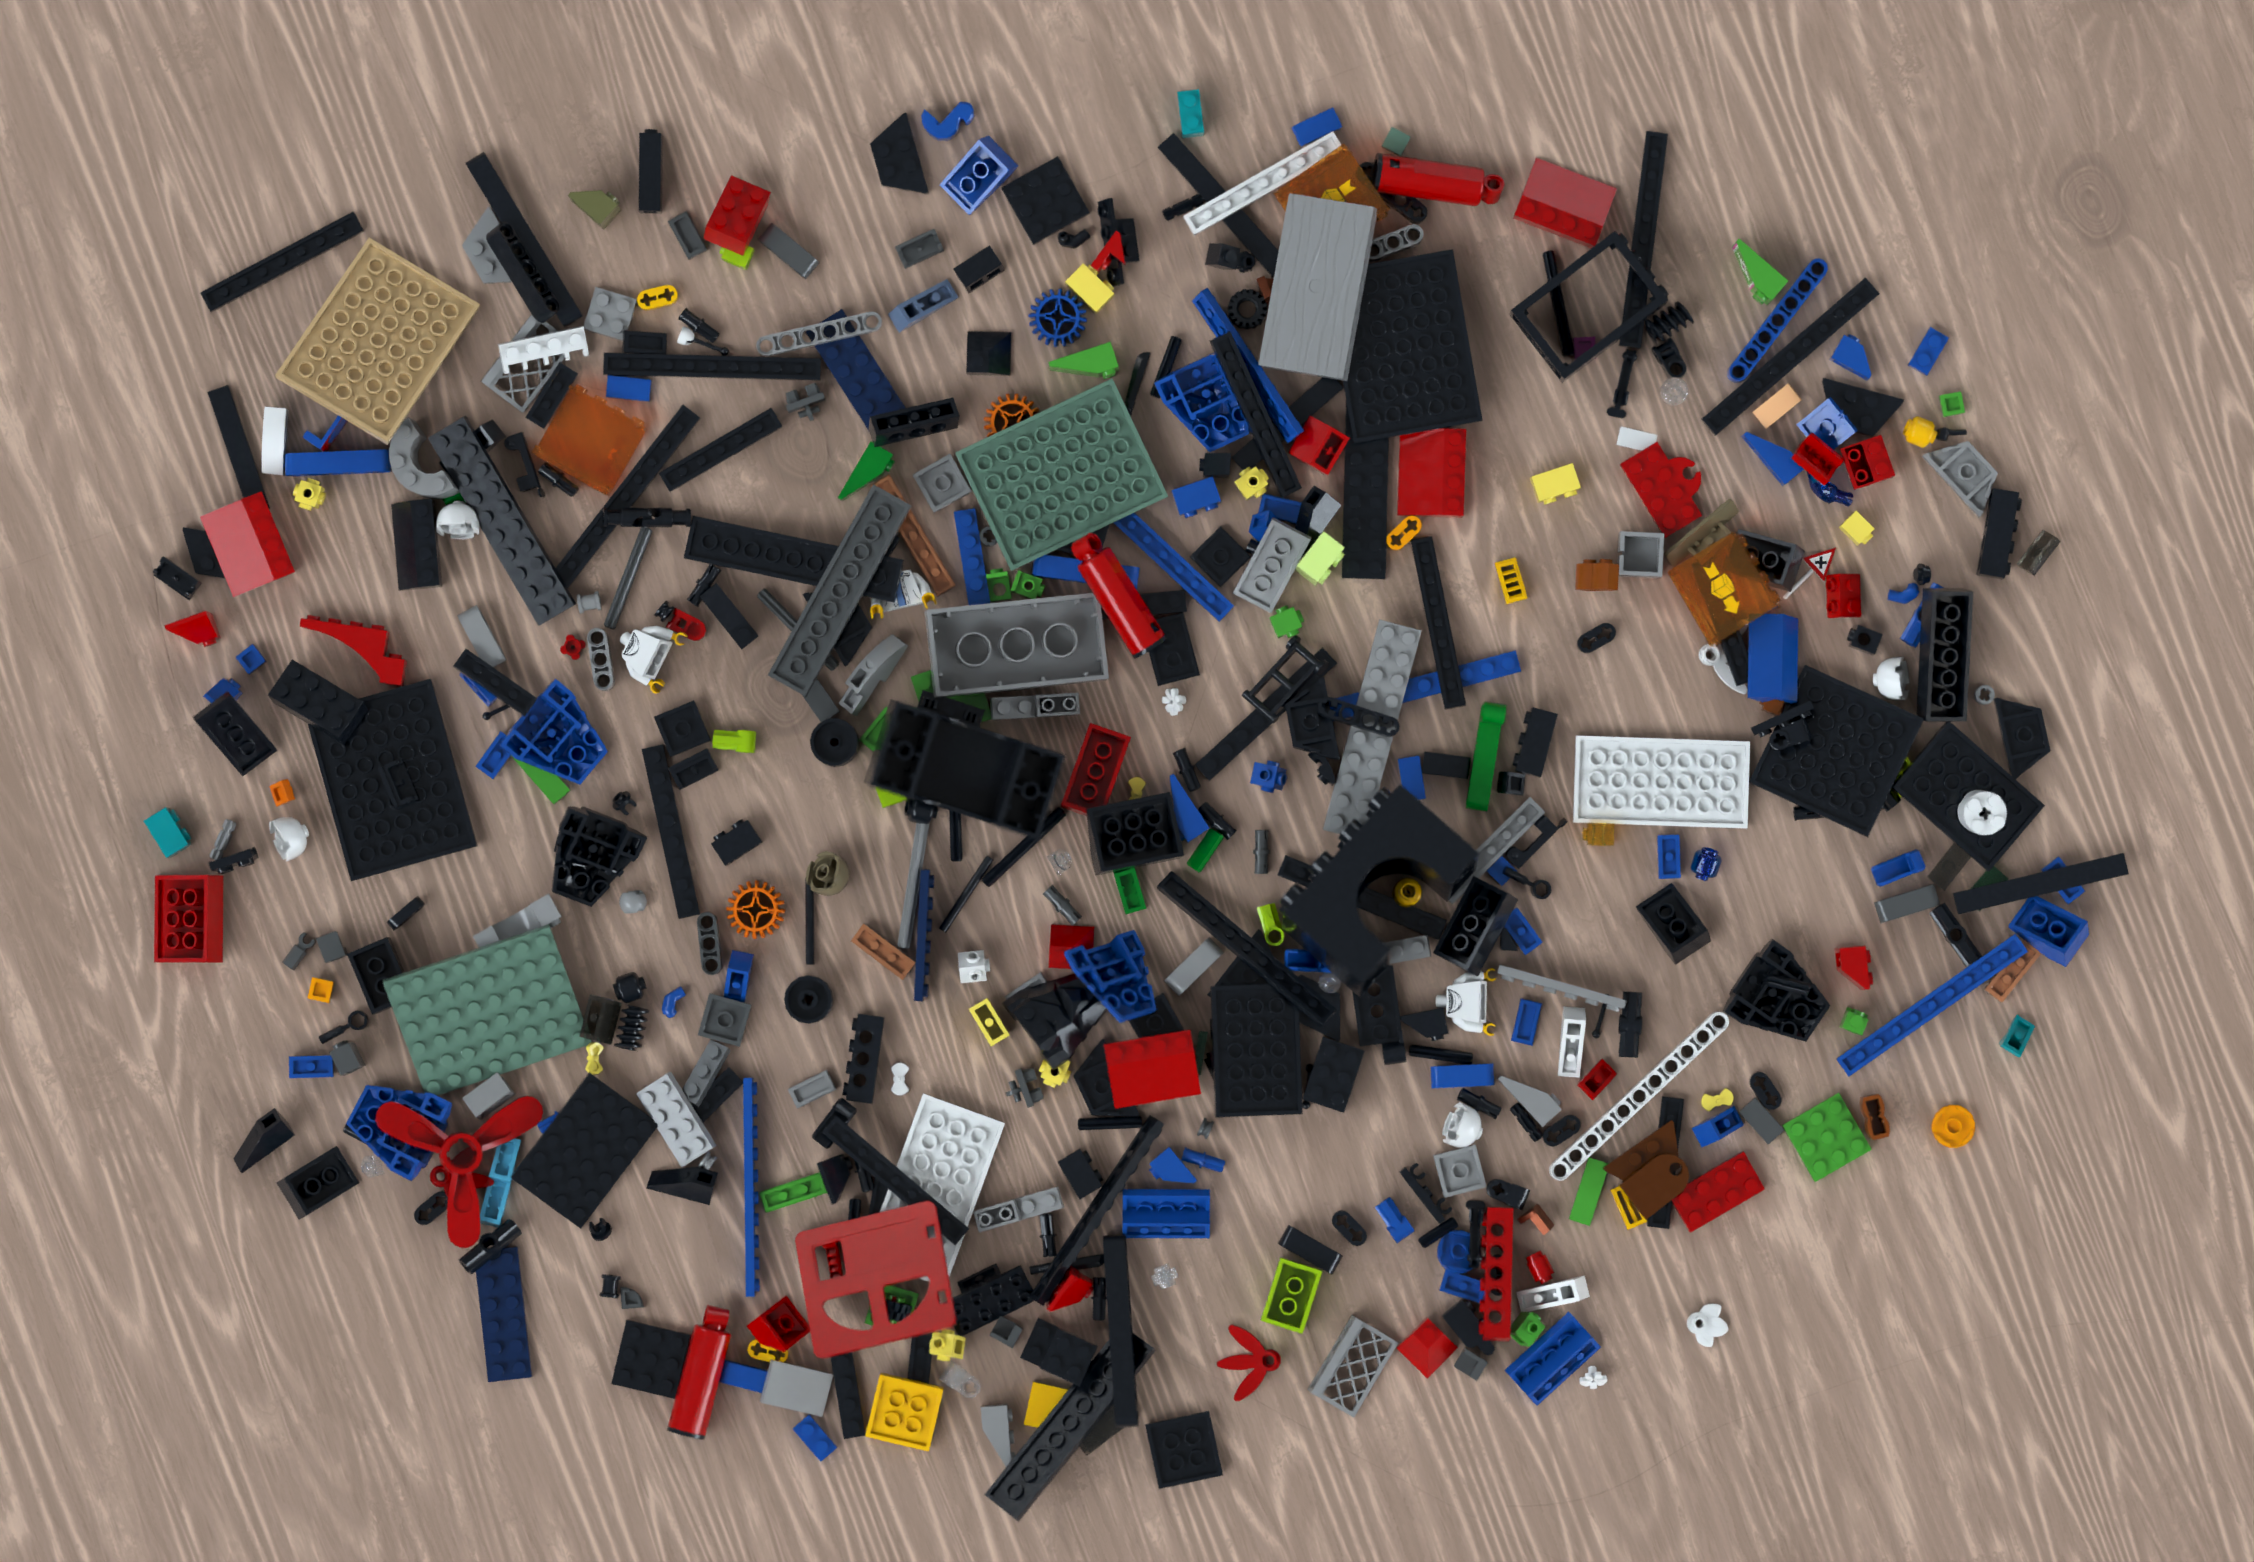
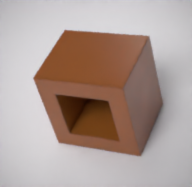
(1773, 706)

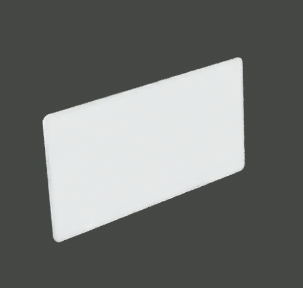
(1635, 439)

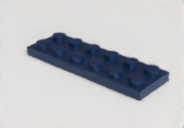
(857, 372)
(923, 945)
(504, 1318)

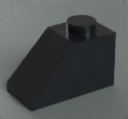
(1215, 465)
(1428, 1023)

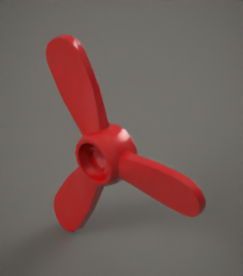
(417, 1131)

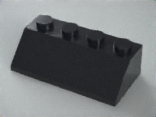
(416, 545)

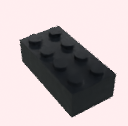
(318, 702)
(1475, 926)

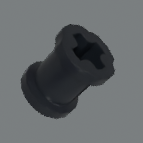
(610, 1286)

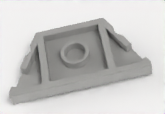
(480, 252)
(1965, 473)

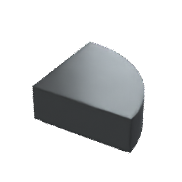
(630, 1299)

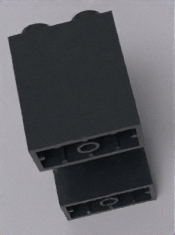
(964, 769)
(1395, 839)

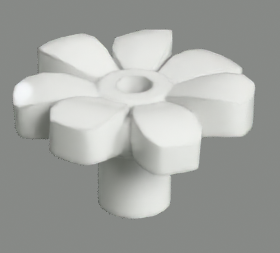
(1173, 701)
(1593, 1378)

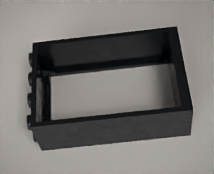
(1565, 371)

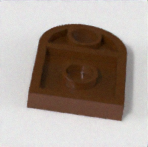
(1654, 1185)

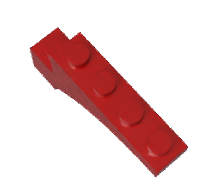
(367, 642)

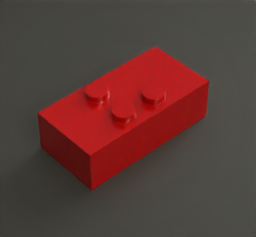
(1095, 769)

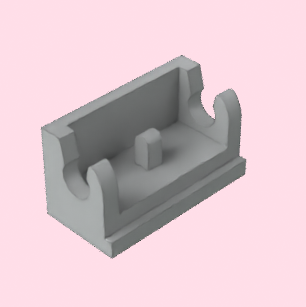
(488, 1096)

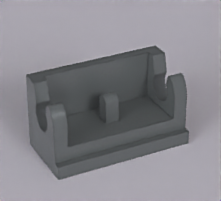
(919, 248)

